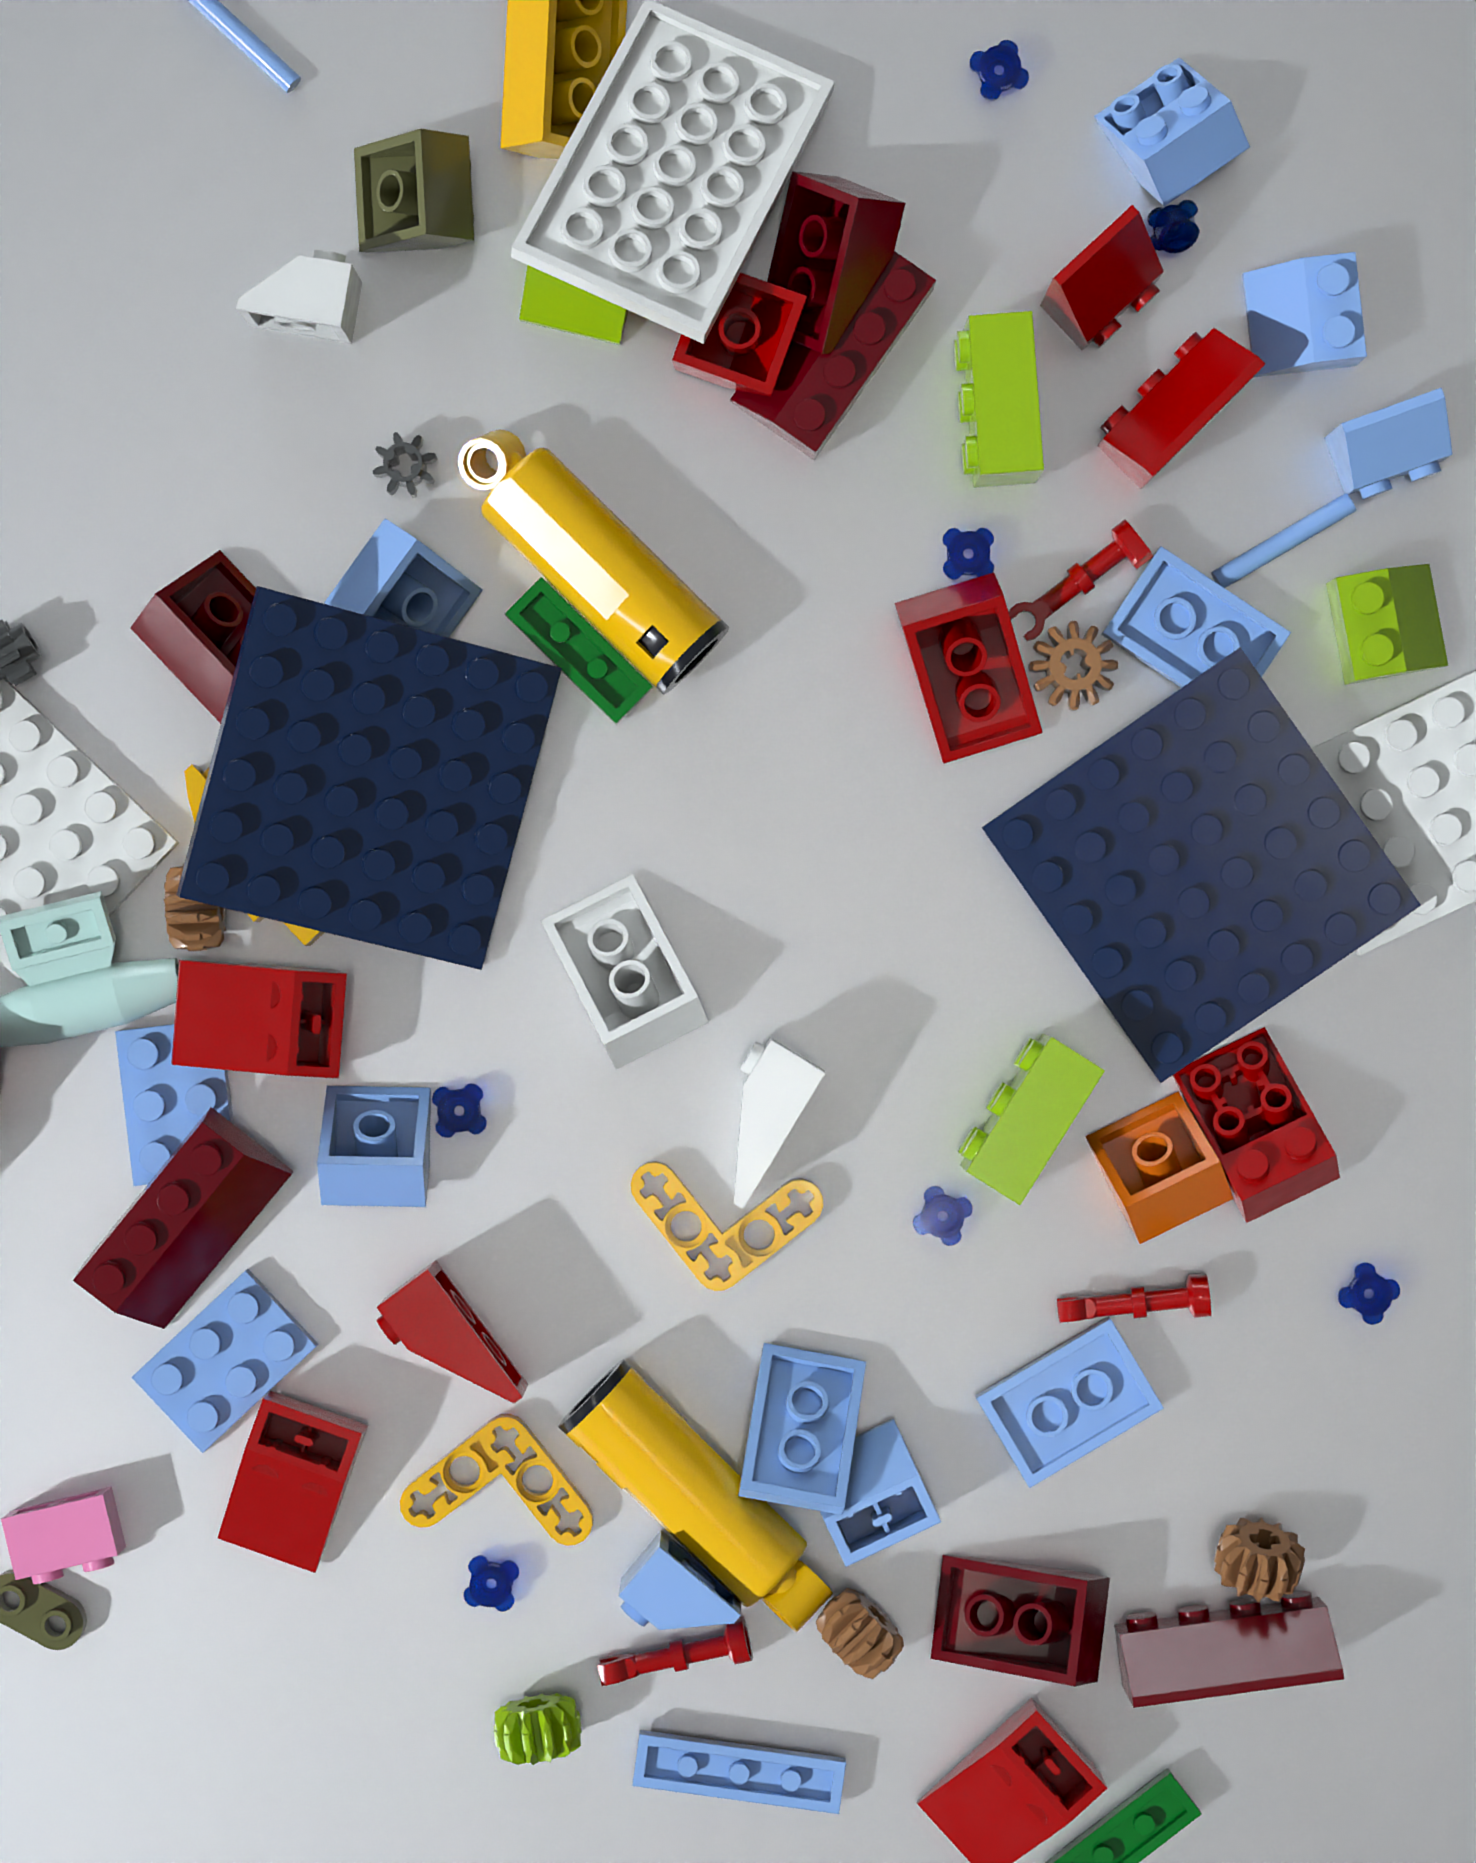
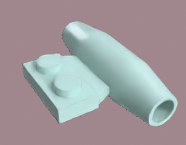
(70, 975)

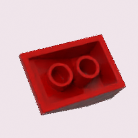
(1105, 281)
(969, 667)
(443, 1328)

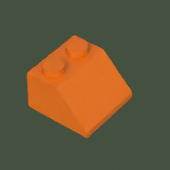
(1160, 1167)

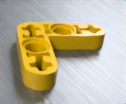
(732, 1240)
(491, 1464)

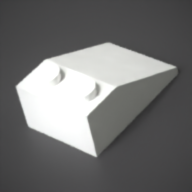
(625, 971)
(772, 1101)

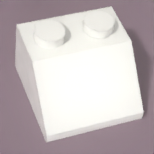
(307, 298)

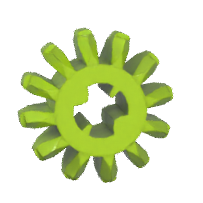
(537, 1729)

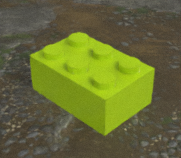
(999, 399)
(1029, 1117)

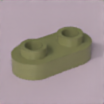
(36, 1606)

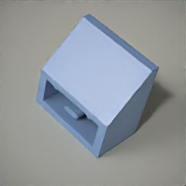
(1173, 130)
(883, 1497)

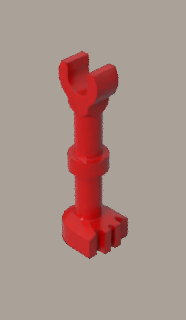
(1081, 578)
(1193, 1296)
(678, 1655)

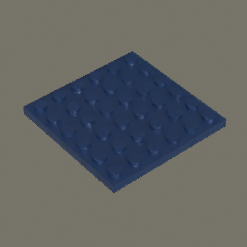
(368, 779)
(1201, 865)

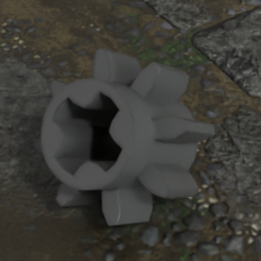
(418, 470)
(17, 653)

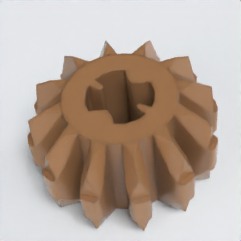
(1090, 662)
(189, 922)
(1259, 1559)
(859, 1633)

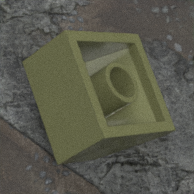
(414, 192)

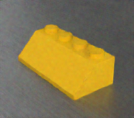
(553, 68)

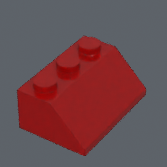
(1177, 404)

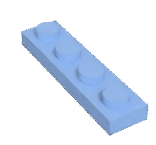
(739, 1771)

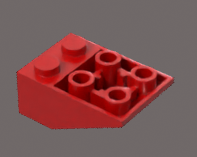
(259, 1018)
(1258, 1124)
(291, 1480)
(1013, 1789)

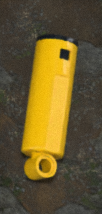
(592, 558)
(694, 1495)

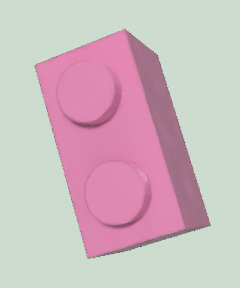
(64, 1535)

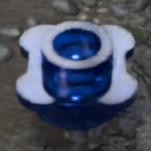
(1001, 55)
(1174, 227)
(959, 541)
(469, 1099)
(928, 1220)
(1371, 1308)
(480, 1594)

